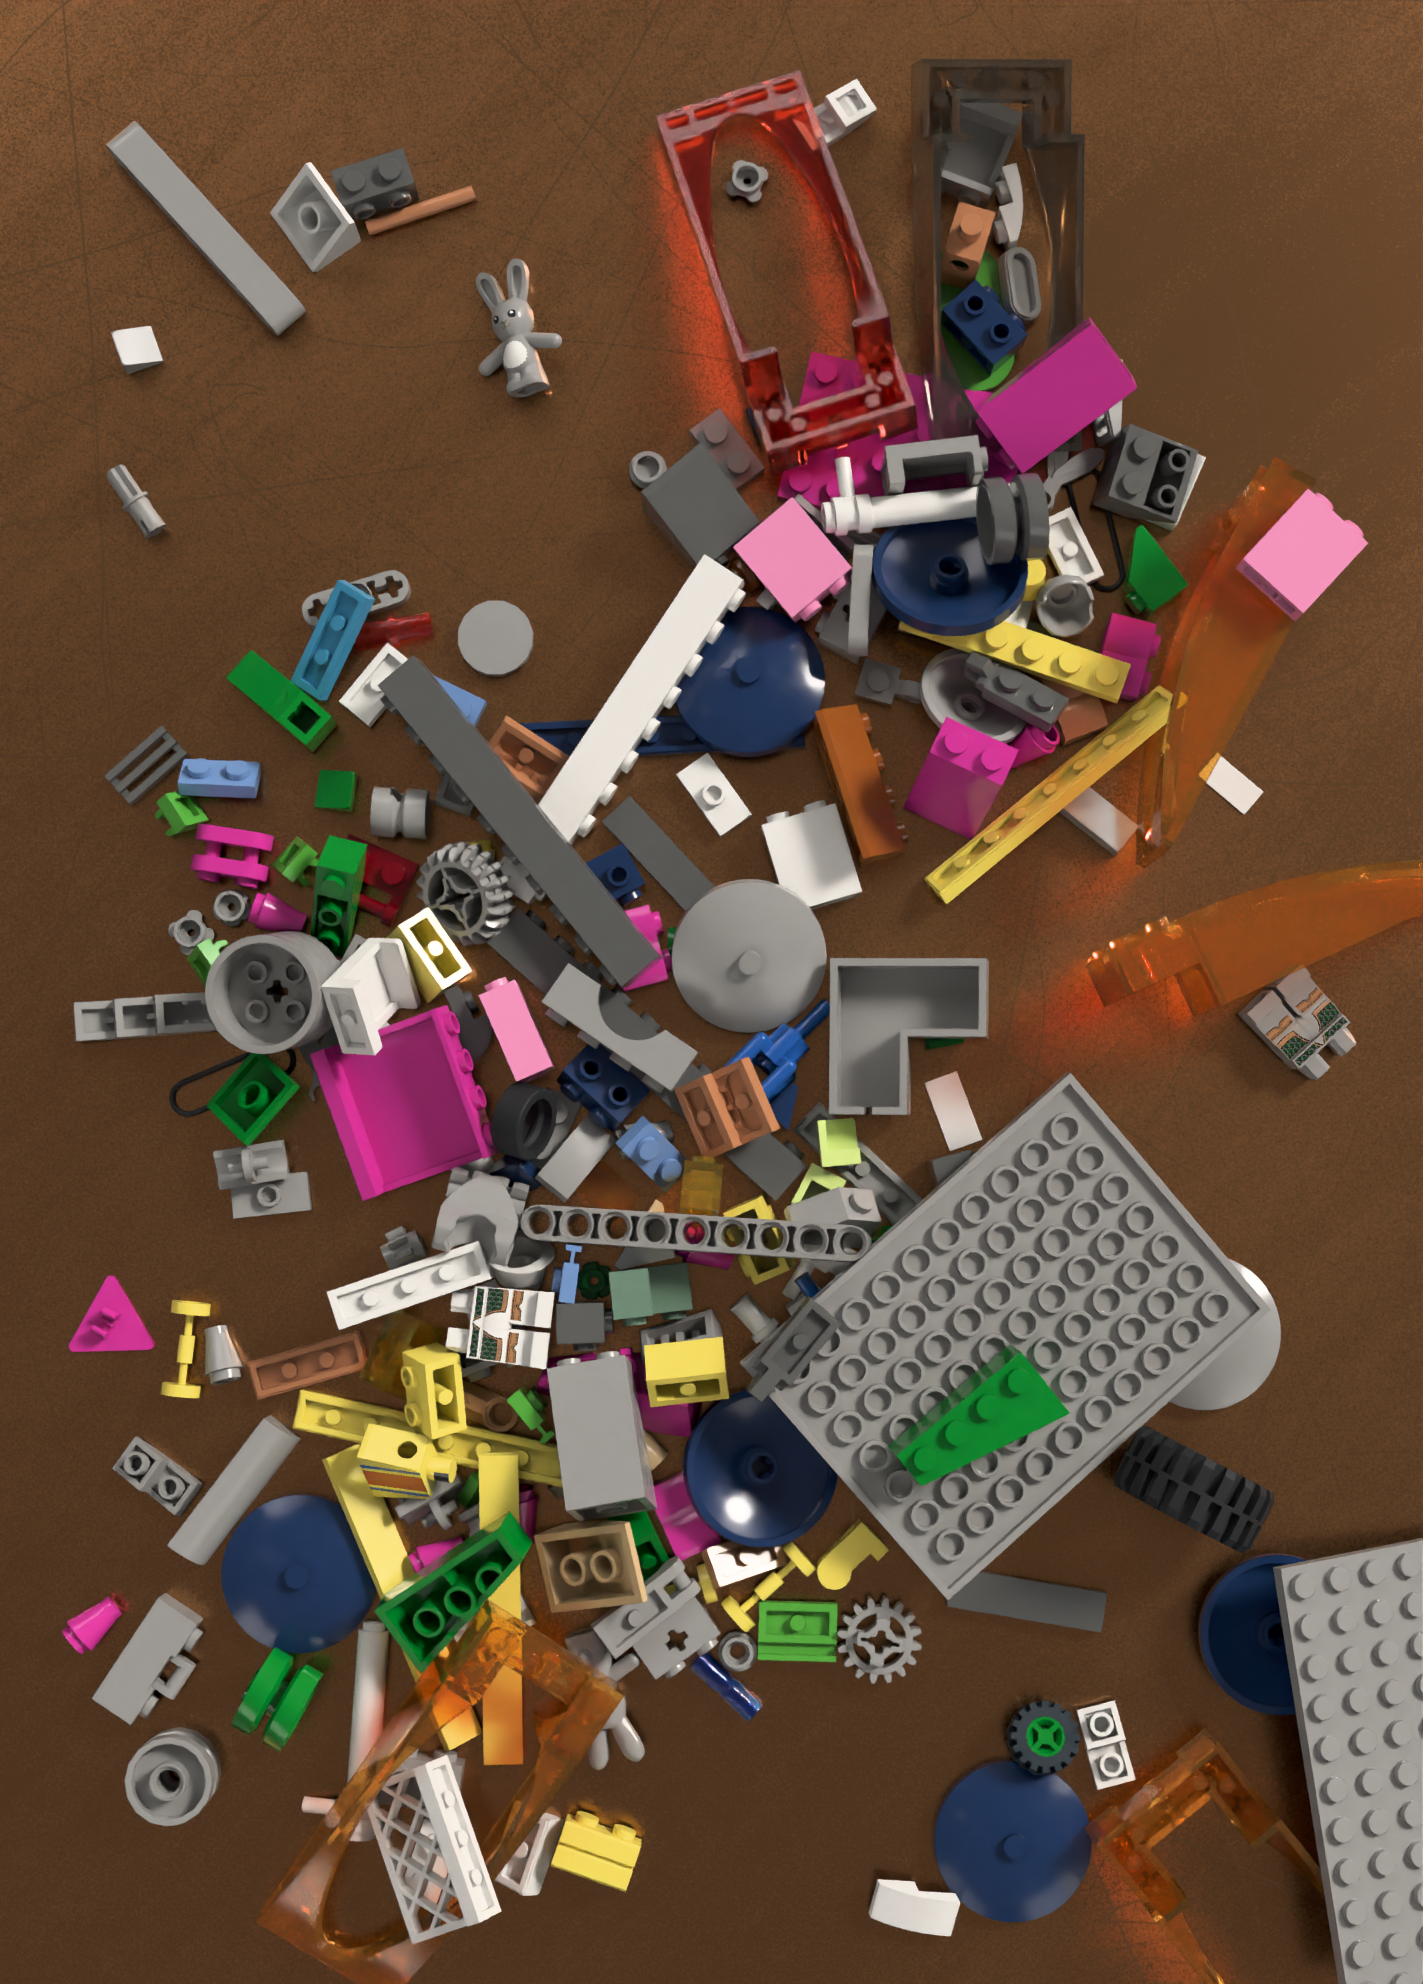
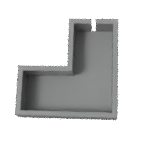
(879, 1010)

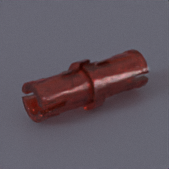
(395, 629)

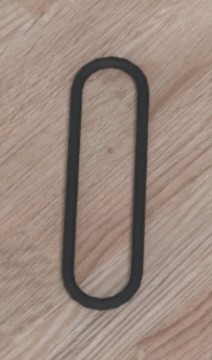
(1113, 534)
(211, 1070)

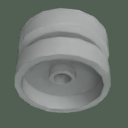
(153, 1790)

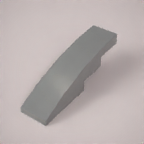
(141, 1017)

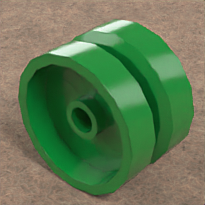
(274, 1697)

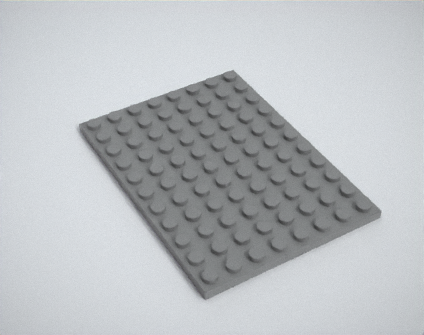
(1035, 1245)
(1359, 1712)

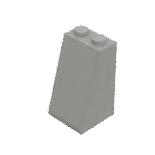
(600, 1438)

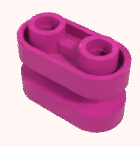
(246, 872)

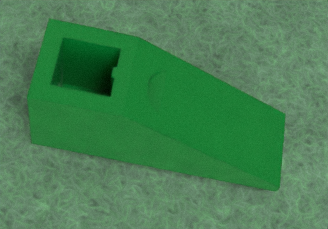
(282, 700)
(337, 892)

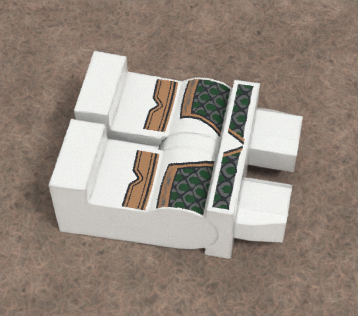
(491, 1324)

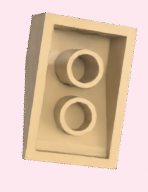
(590, 1565)

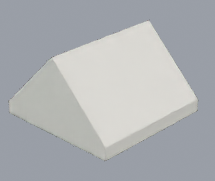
(315, 219)

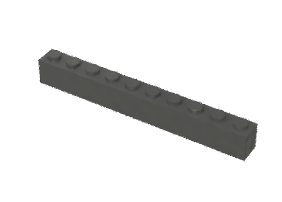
(519, 822)
(541, 963)

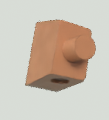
(965, 243)

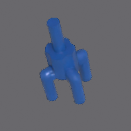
(781, 1051)

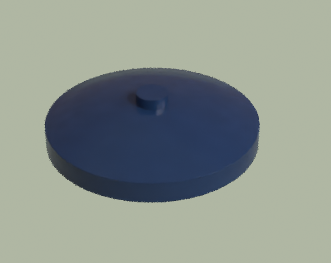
(940, 581)
(754, 685)
(755, 1473)
(296, 1574)
(1245, 1638)
(1011, 1841)

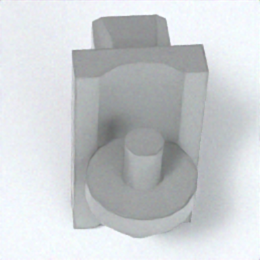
(251, 1164)
(435, 1508)

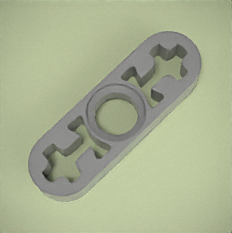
(379, 580)
(861, 600)

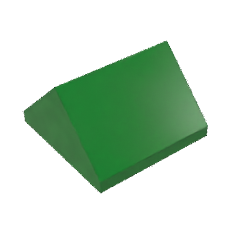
(253, 1096)

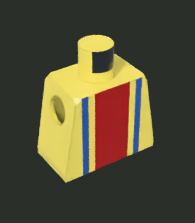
(402, 1463)

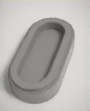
(1019, 284)

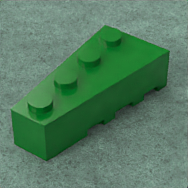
(978, 1417)
(448, 1592)

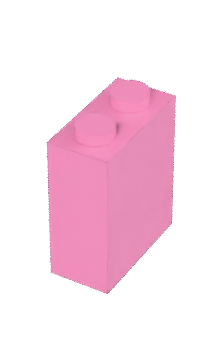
(1302, 554)
(794, 561)
(516, 1030)

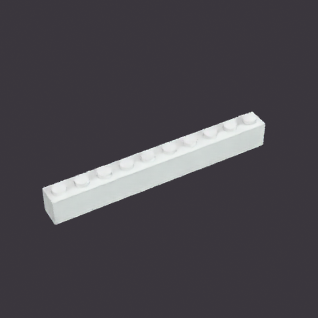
(634, 706)

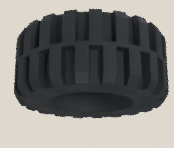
(1194, 1489)

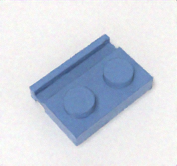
(565, 1278)

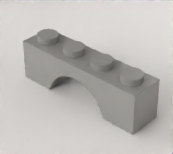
(577, 1000)

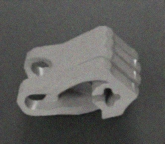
(482, 1211)

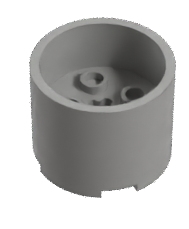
(246, 998)

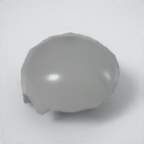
(1065, 605)

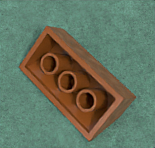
(858, 784)

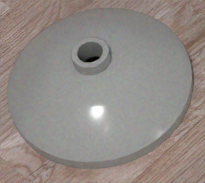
(951, 695)

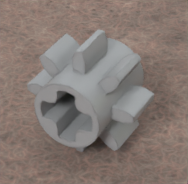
(403, 1248)

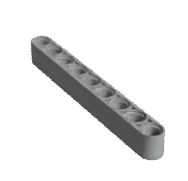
(676, 1233)

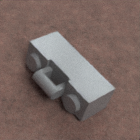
(136, 1674)

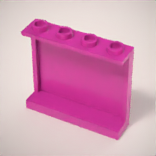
(407, 1106)

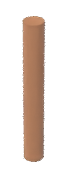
(420, 210)

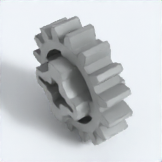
(897, 1643)

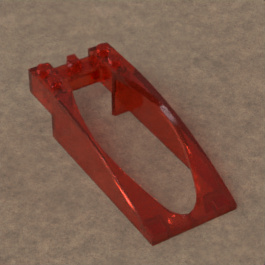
(884, 399)

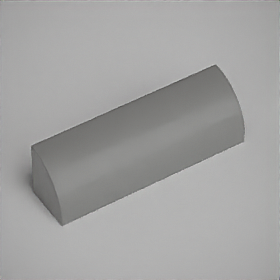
(234, 1491)

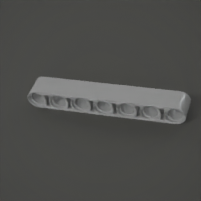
(205, 228)

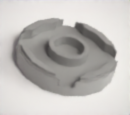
(495, 638)

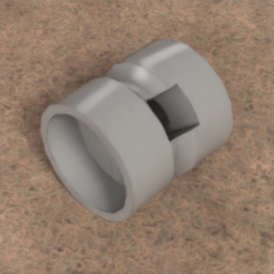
(400, 812)

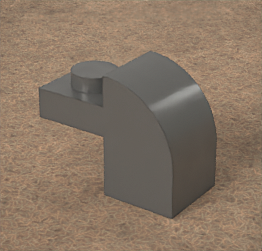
(475, 1034)

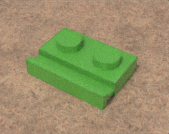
(530, 1408)
(797, 1631)

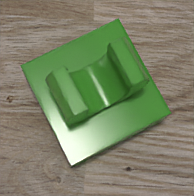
(181, 812)
(295, 860)
(204, 956)

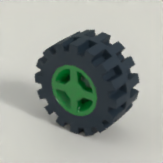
(1053, 1728)

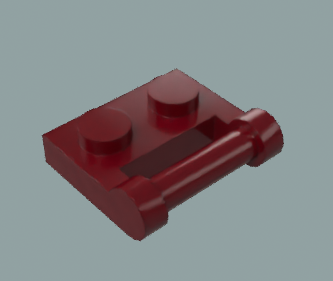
(389, 874)

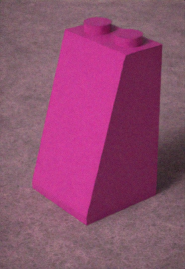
(1055, 397)
(960, 778)

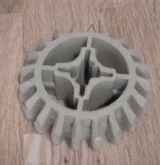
(460, 870)

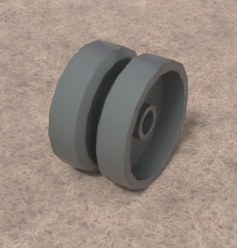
(1012, 518)

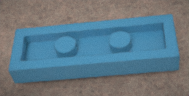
(332, 640)

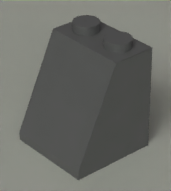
(698, 508)

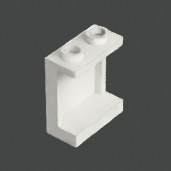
(812, 855)
(368, 992)

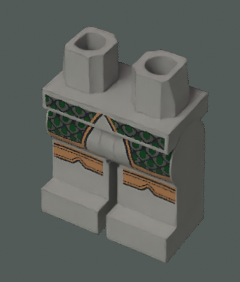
(1298, 1023)

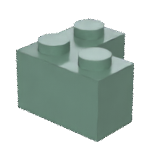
(649, 1292)

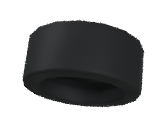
(523, 1121)

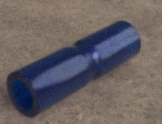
(729, 1689)

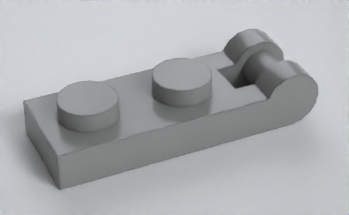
(627, 1624)

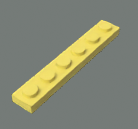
(1042, 657)

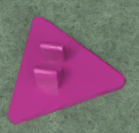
(111, 1323)

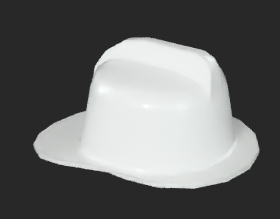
(525, 1264)

